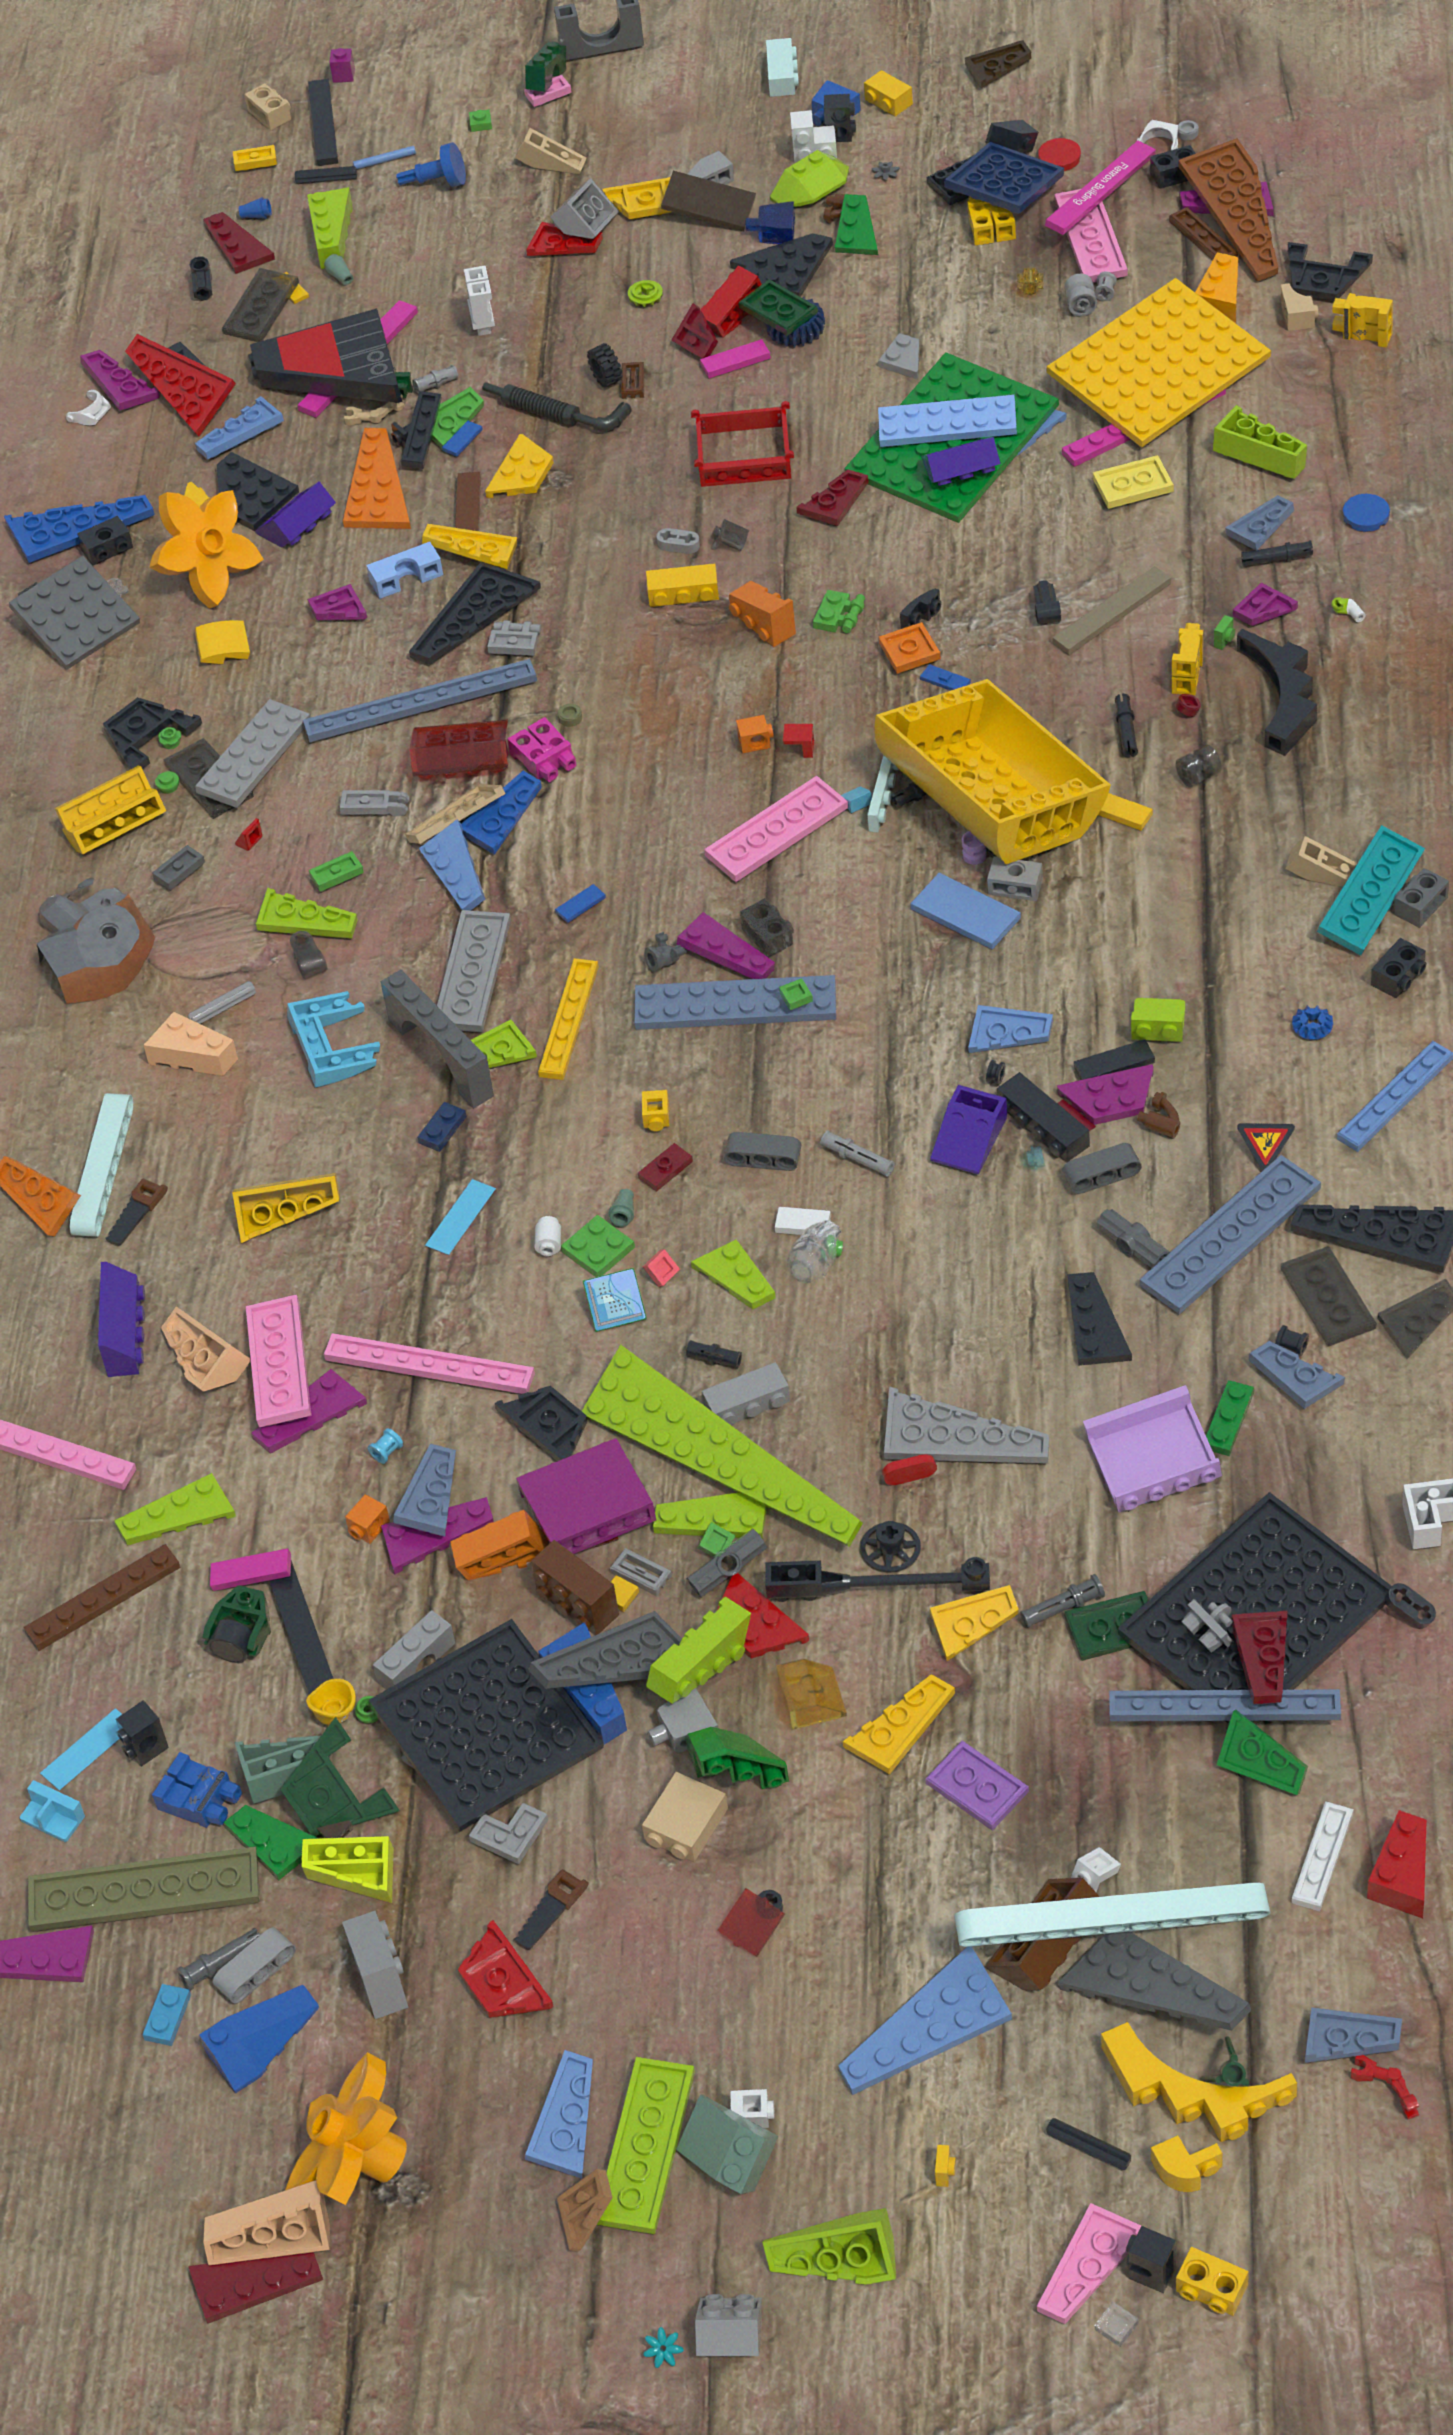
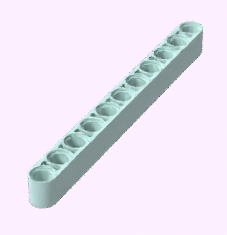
(1111, 1914)

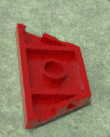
(768, 1626)
(501, 1977)

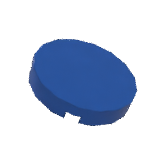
(1366, 512)

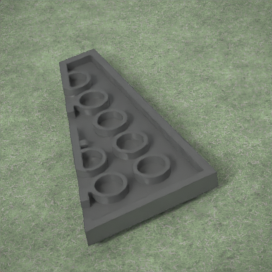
(610, 1656)
(1150, 1979)

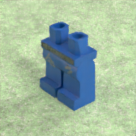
(195, 1792)

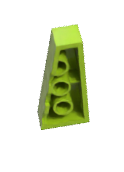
(1259, 444)
(701, 1652)

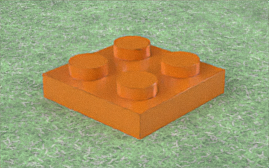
(909, 647)

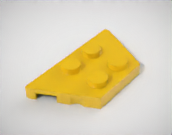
(639, 198)
(521, 469)

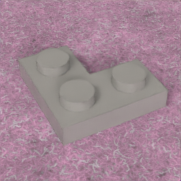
(510, 1840)

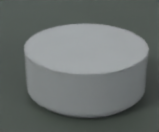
(1187, 130)

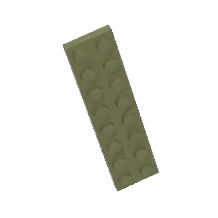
(143, 1889)

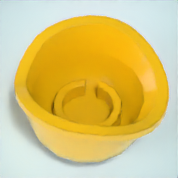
(332, 1699)

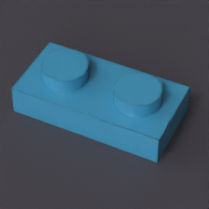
(166, 2015)

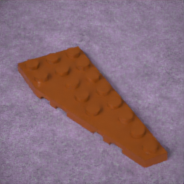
(1232, 193)

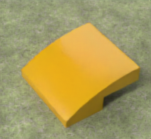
(222, 640)

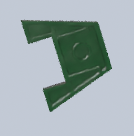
(322, 1794)

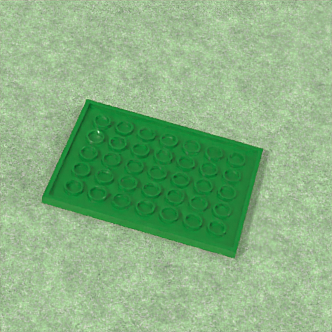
(901, 468)

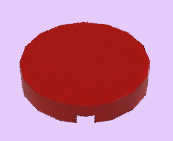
(1060, 152)

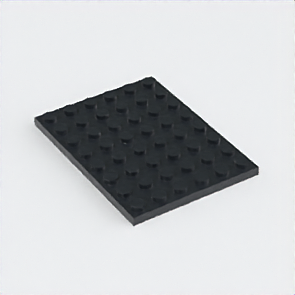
(1257, 1566)

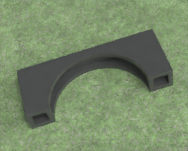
(411, 1007)

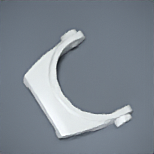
(1160, 129)
(93, 413)

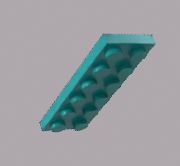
(1370, 890)

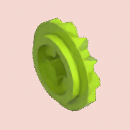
(652, 290)

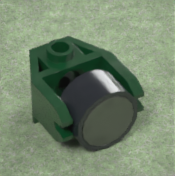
(229, 1629)

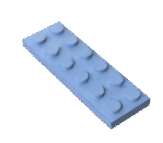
(947, 420)

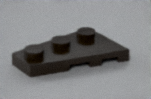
(997, 62)

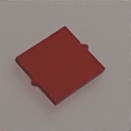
(751, 1922)

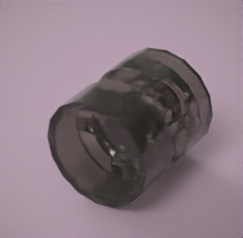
(1199, 765)

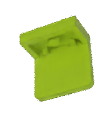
(1158, 1019)

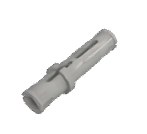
(856, 1153)

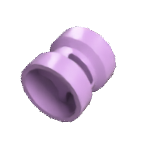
(973, 850)

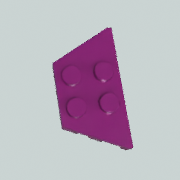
(1110, 1095)

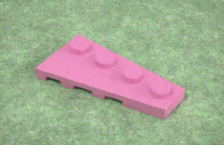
(1088, 2260)

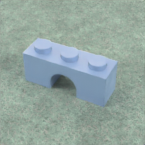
(417, 561)

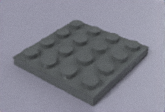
(74, 612)

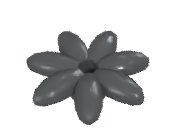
(885, 169)

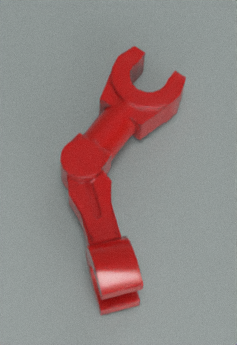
(1391, 2076)

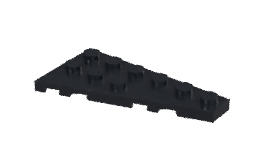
(477, 603)

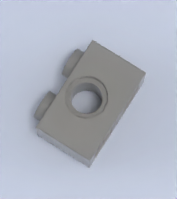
(1015, 880)

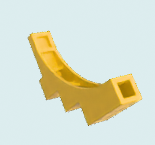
(1187, 2098)

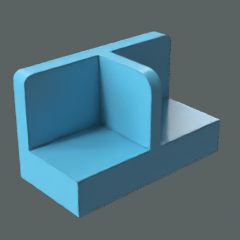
(52, 1812)

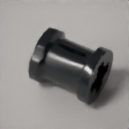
(1292, 1340)

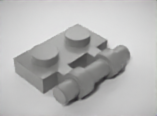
(514, 638)

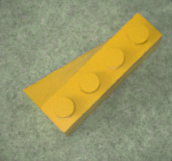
(278, 1203)

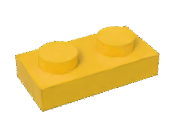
(254, 158)

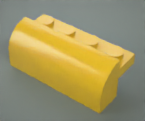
(109, 810)

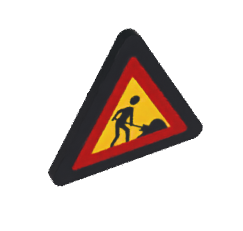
(1265, 1140)

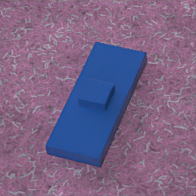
(462, 438)
(943, 678)
(580, 903)

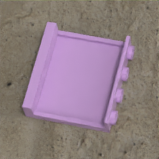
(1151, 1449)

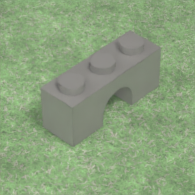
(428, 1637)

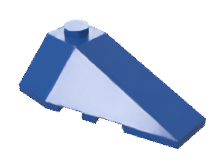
(253, 2037)

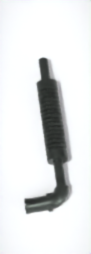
(555, 409)

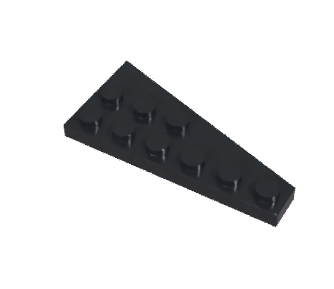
(1388, 1231)

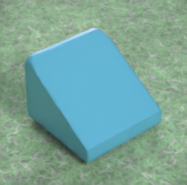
(858, 798)

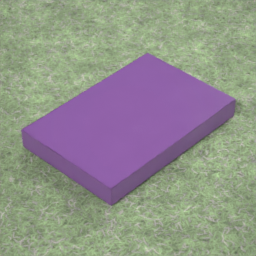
(977, 1785)

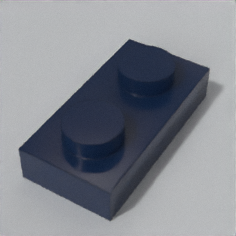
(442, 1126)

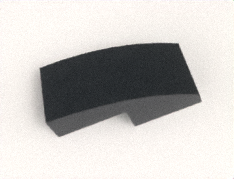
(921, 608)

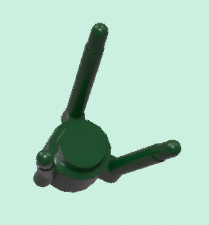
(1231, 2071)

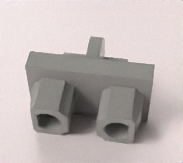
(1216, 1634)

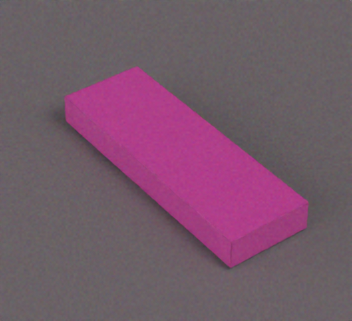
(735, 358)
(250, 1569)

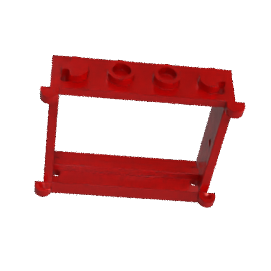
(743, 470)

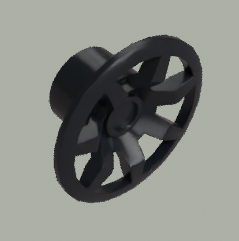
(890, 1542)

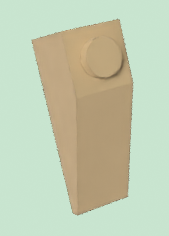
(548, 154)
(1319, 863)

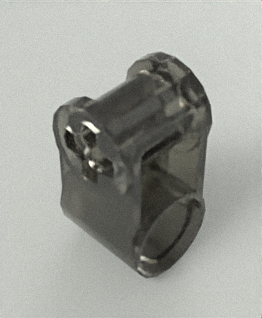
(307, 955)

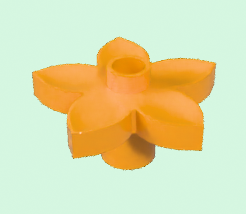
(203, 544)
(350, 2135)

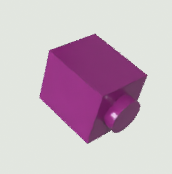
(342, 65)

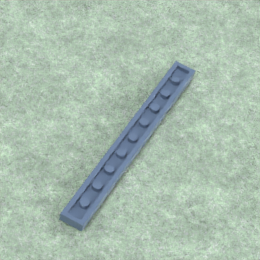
(419, 700)

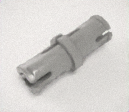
(435, 378)

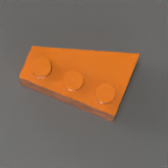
(763, 612)
(498, 1546)

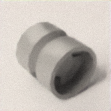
(1080, 294)

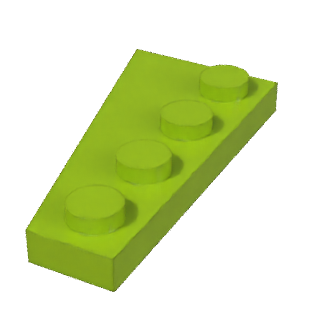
(292, 915)
(729, 1511)

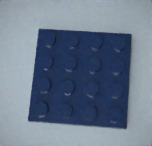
(1004, 177)

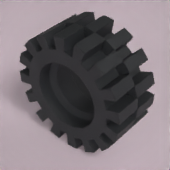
(604, 365)

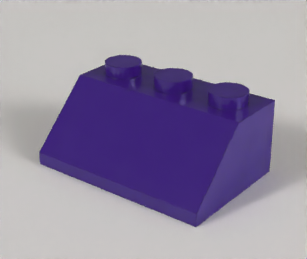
(961, 461)
(297, 516)

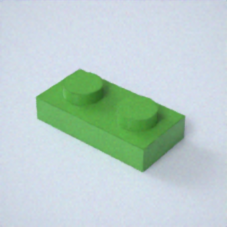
(336, 871)

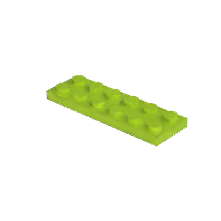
(646, 2143)

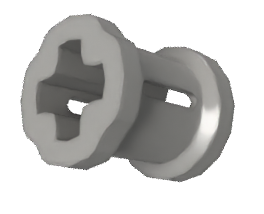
(1103, 286)

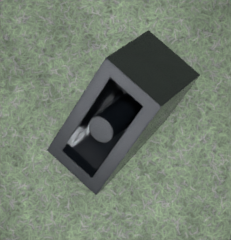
(1013, 135)

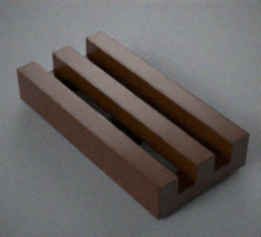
(633, 391)

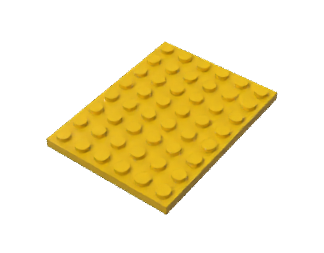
(1158, 362)

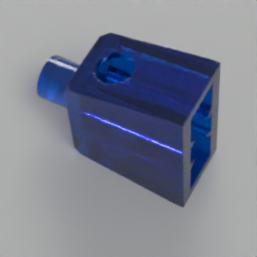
(774, 223)

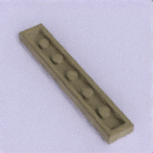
(1111, 610)

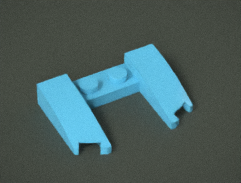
(308, 1020)

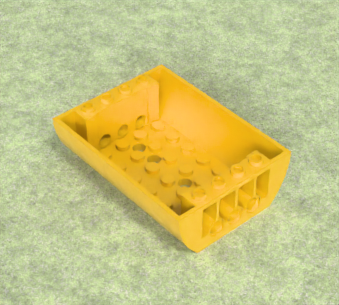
(993, 769)

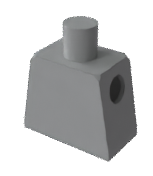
(679, 1719)

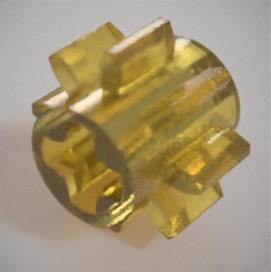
(1030, 281)

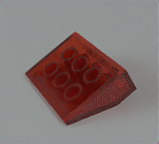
(460, 748)

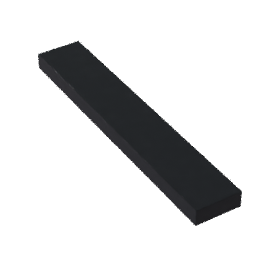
(323, 122)
(301, 1630)

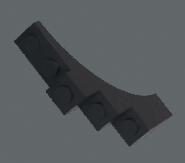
(1294, 687)

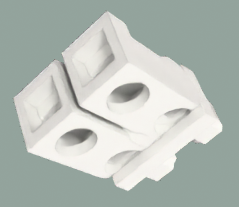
(479, 299)

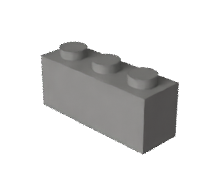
(748, 1394)

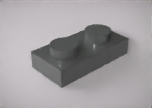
(178, 867)

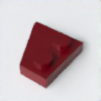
(695, 333)

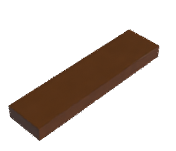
(1200, 233)
(468, 501)

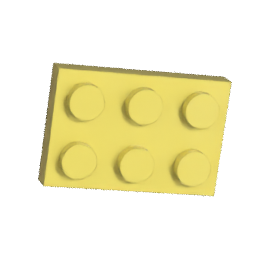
(1133, 482)

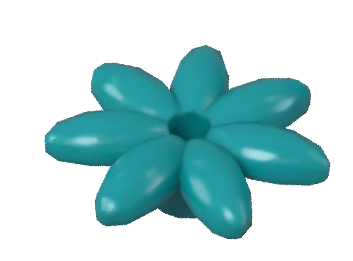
(659, 2353)

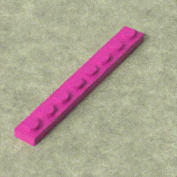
(1100, 442)

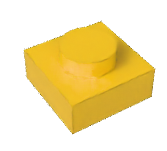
(944, 2166)

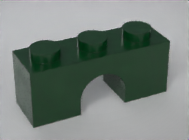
(546, 63)

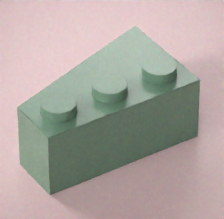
(271, 1764)

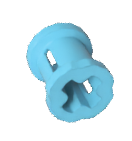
(385, 1446)

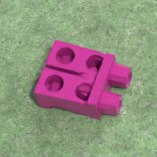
(542, 752)

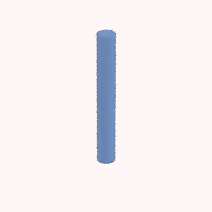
(384, 157)

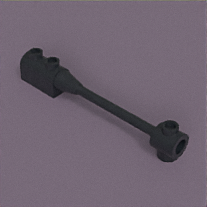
(808, 1580)

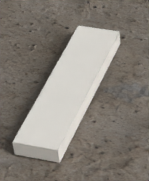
(1322, 1856)

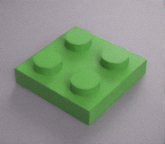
(597, 1246)

